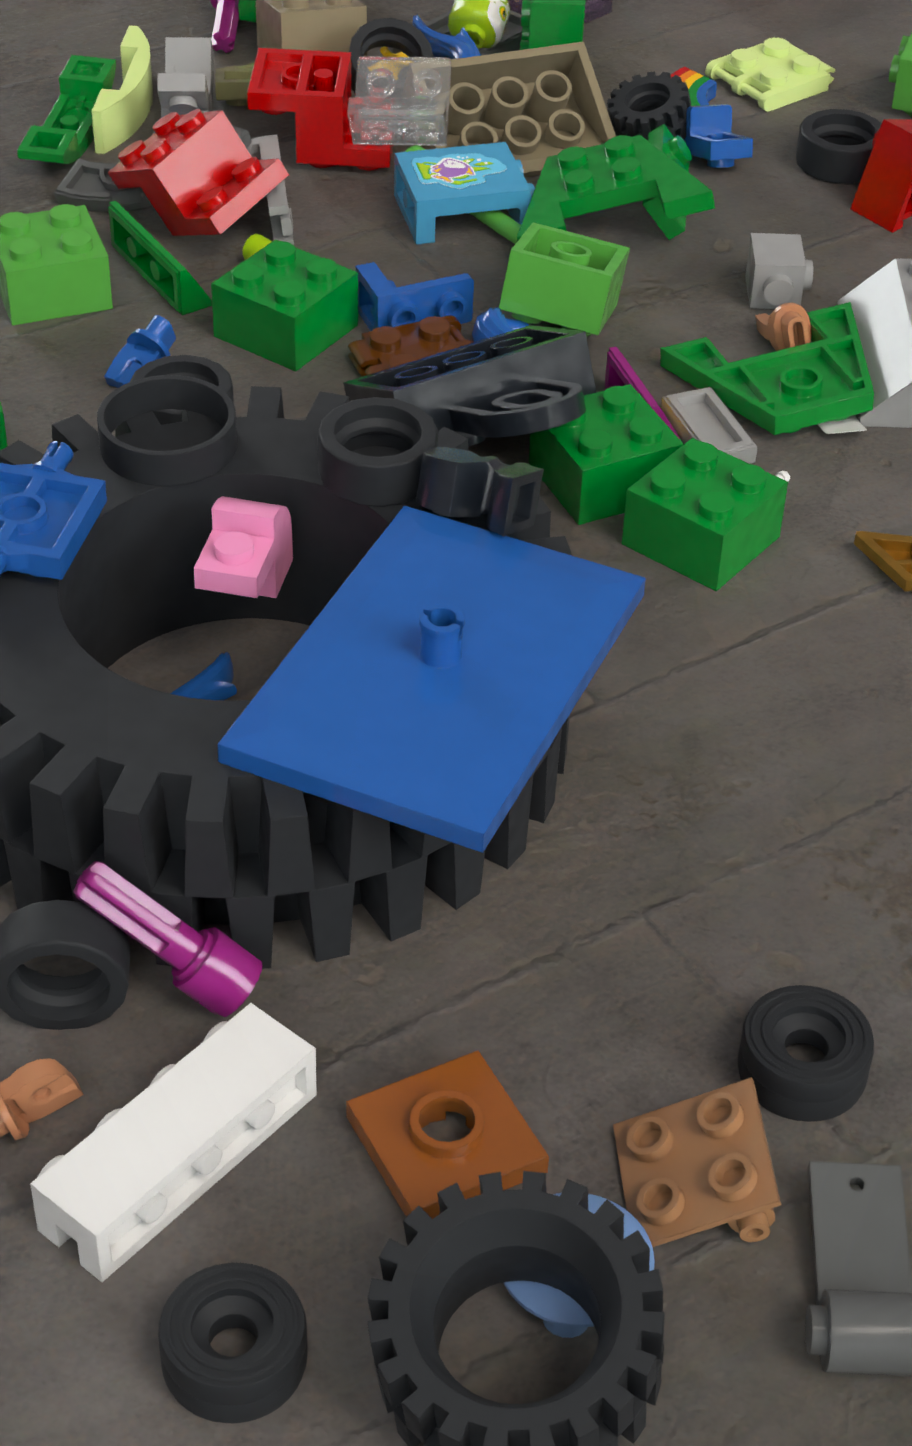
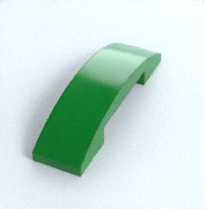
(70, 124)

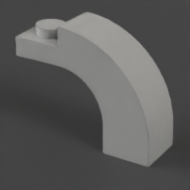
(187, 76)

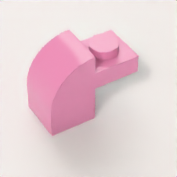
(246, 549)

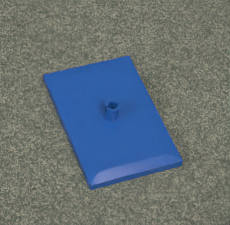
(435, 677)

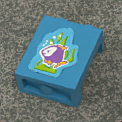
(458, 183)

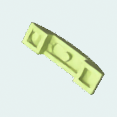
(123, 111)

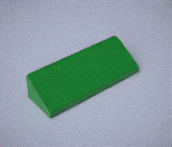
(155, 263)

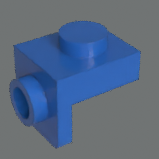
(711, 136)

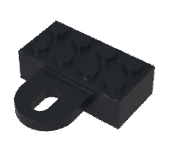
(495, 385)

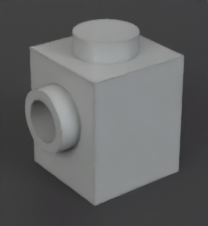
(776, 270)

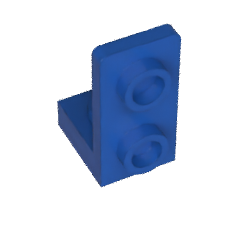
(391, 306)

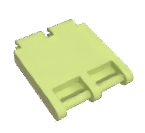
(772, 73)

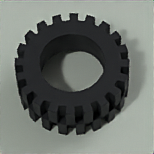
(517, 1239)

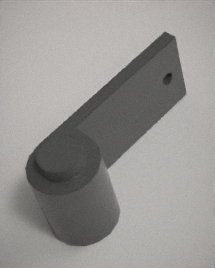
(859, 1270)

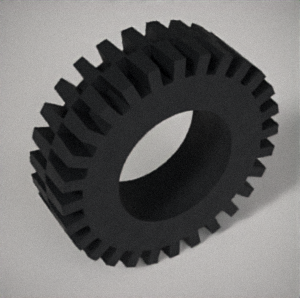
(136, 772)

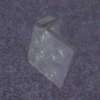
(401, 101)

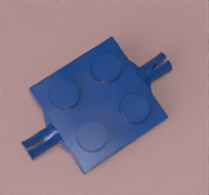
(46, 513)

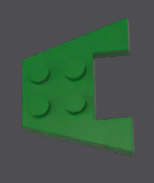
(611, 176)
(789, 385)

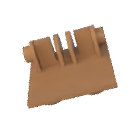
(699, 1166)

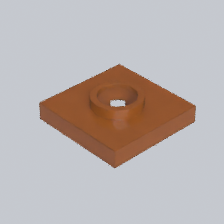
(418, 1166)

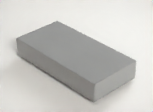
(706, 418)

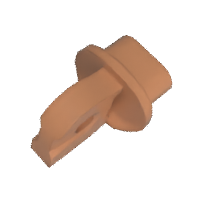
(786, 326)
(33, 1094)

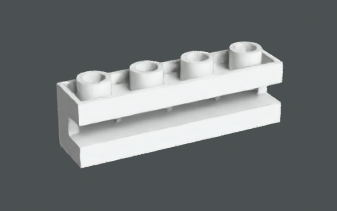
(174, 1140)

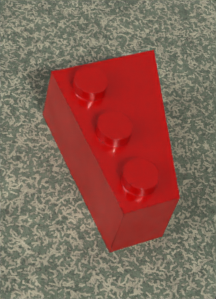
(887, 180)

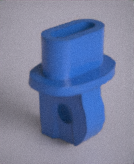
(140, 349)

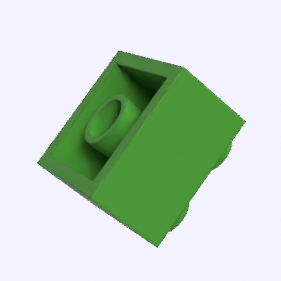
(52, 265)
(563, 279)

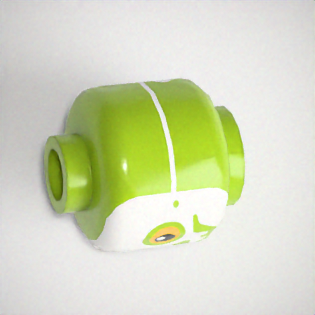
(482, 20)

